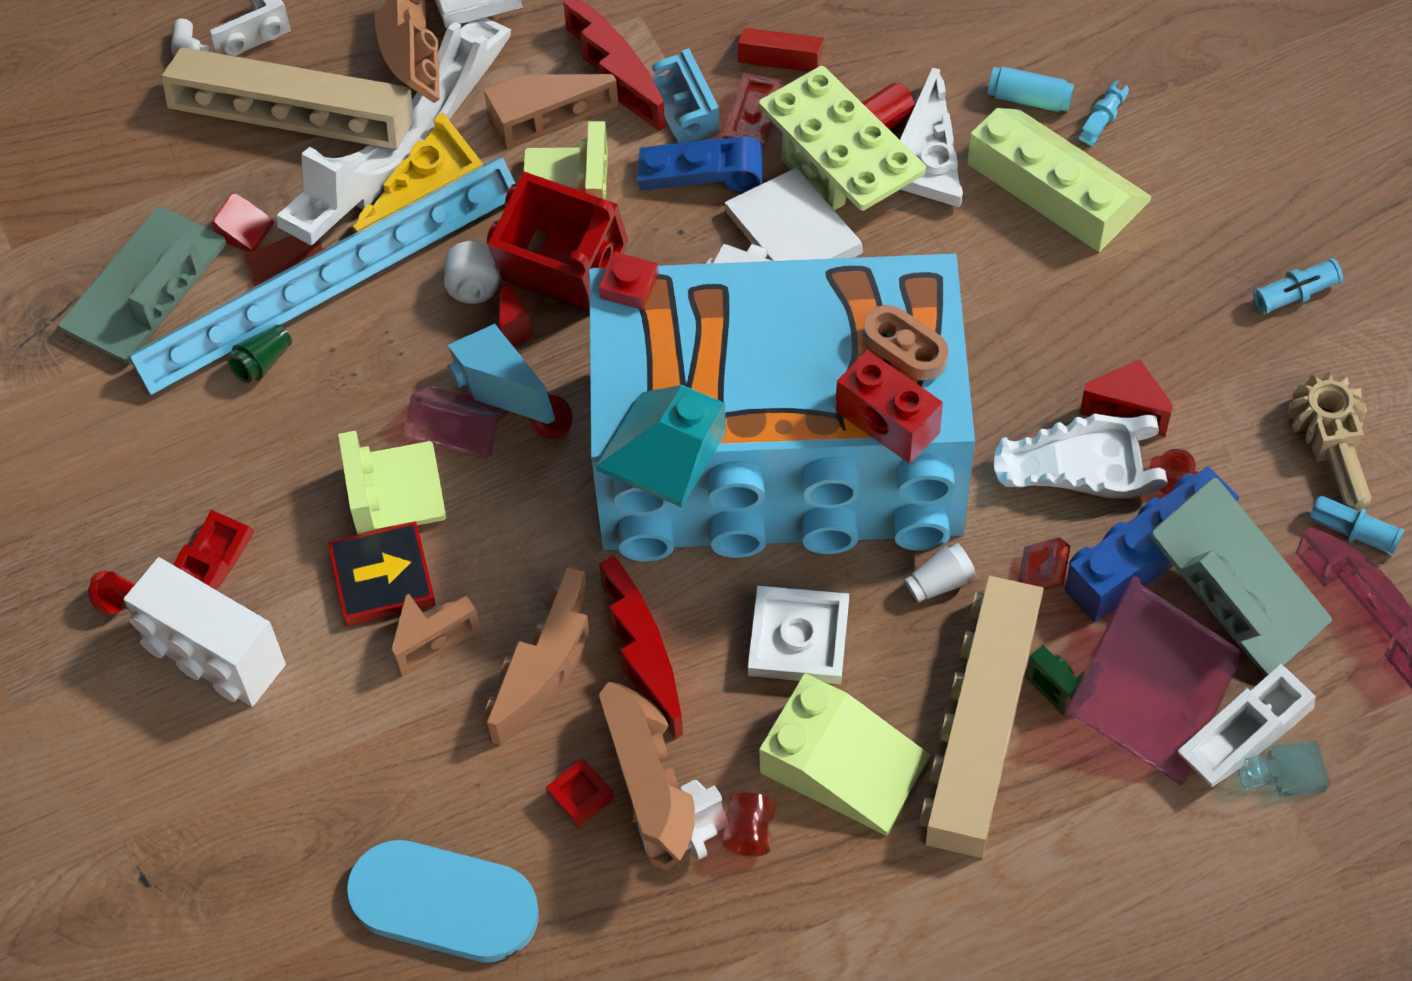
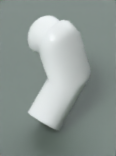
(182, 37)

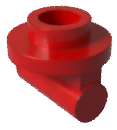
(108, 591)

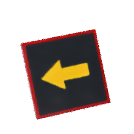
(379, 571)

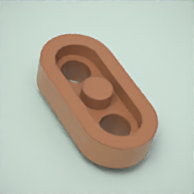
(909, 343)

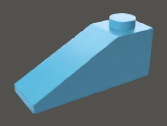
(498, 375)

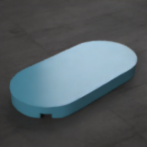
(443, 901)

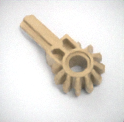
(1334, 434)

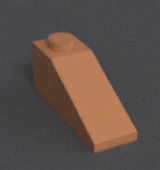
(545, 103)

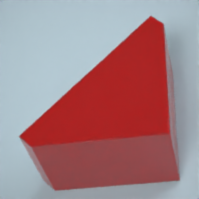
(1127, 394)

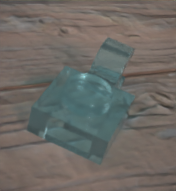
(1291, 767)

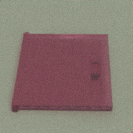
(1154, 680)

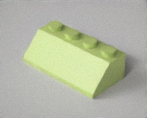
(1054, 177)

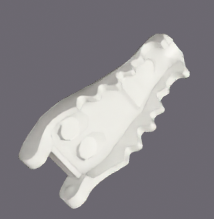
(1087, 456)

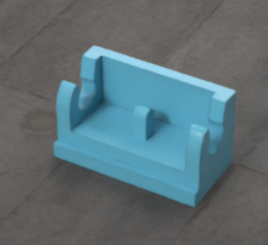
(688, 102)

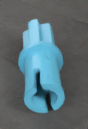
(1356, 525)

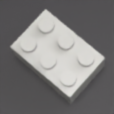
(204, 632)

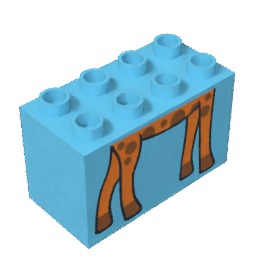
(772, 350)

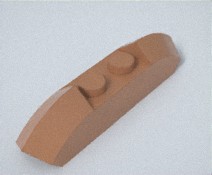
(660, 806)

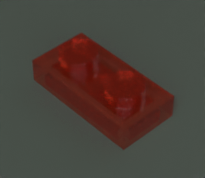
(745, 116)

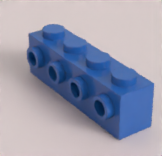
(1102, 573)

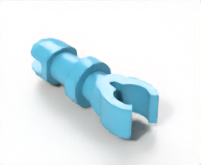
(1103, 113)

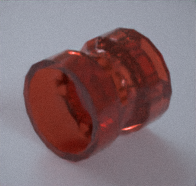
(749, 824)

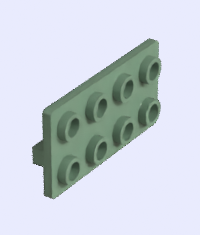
(142, 284)
(1240, 577)

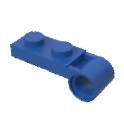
(729, 160)

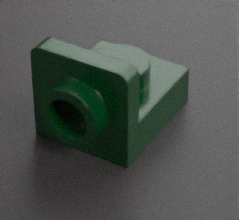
(1052, 678)

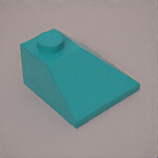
(666, 442)

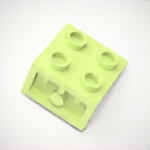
(574, 167)
(391, 484)

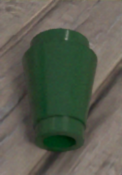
(257, 354)

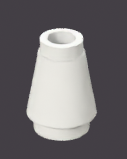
(941, 573)

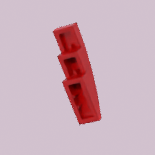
(613, 55)
(645, 655)

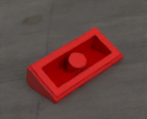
(779, 49)

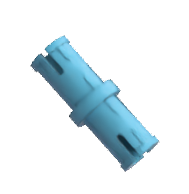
(1321, 275)

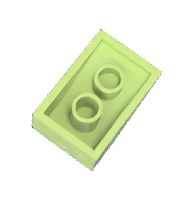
(842, 755)

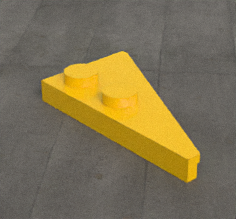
(429, 166)

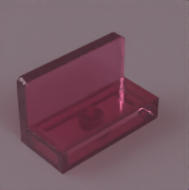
(453, 421)

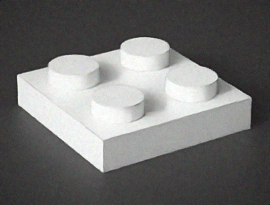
(798, 634)

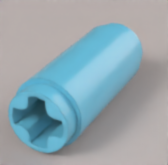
(1030, 89)

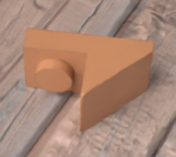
(424, 638)

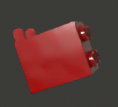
(580, 237)

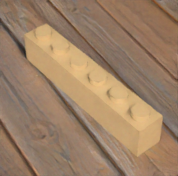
(288, 98)
(983, 718)

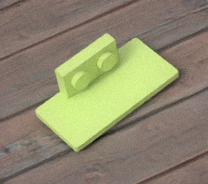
(839, 142)

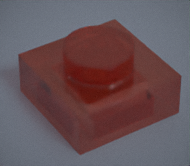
(1045, 563)

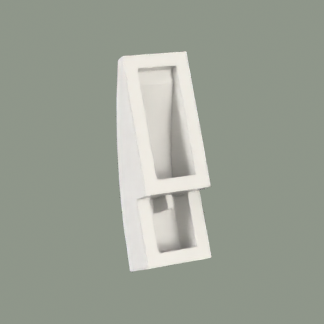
(1248, 725)

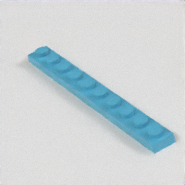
(322, 275)

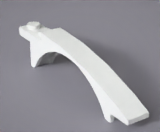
(342, 183)

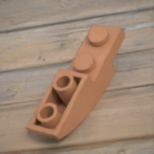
(409, 46)
(541, 669)

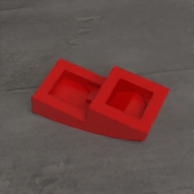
(214, 549)

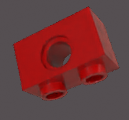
(888, 406)

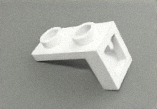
(263, 24)

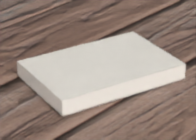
(792, 221)

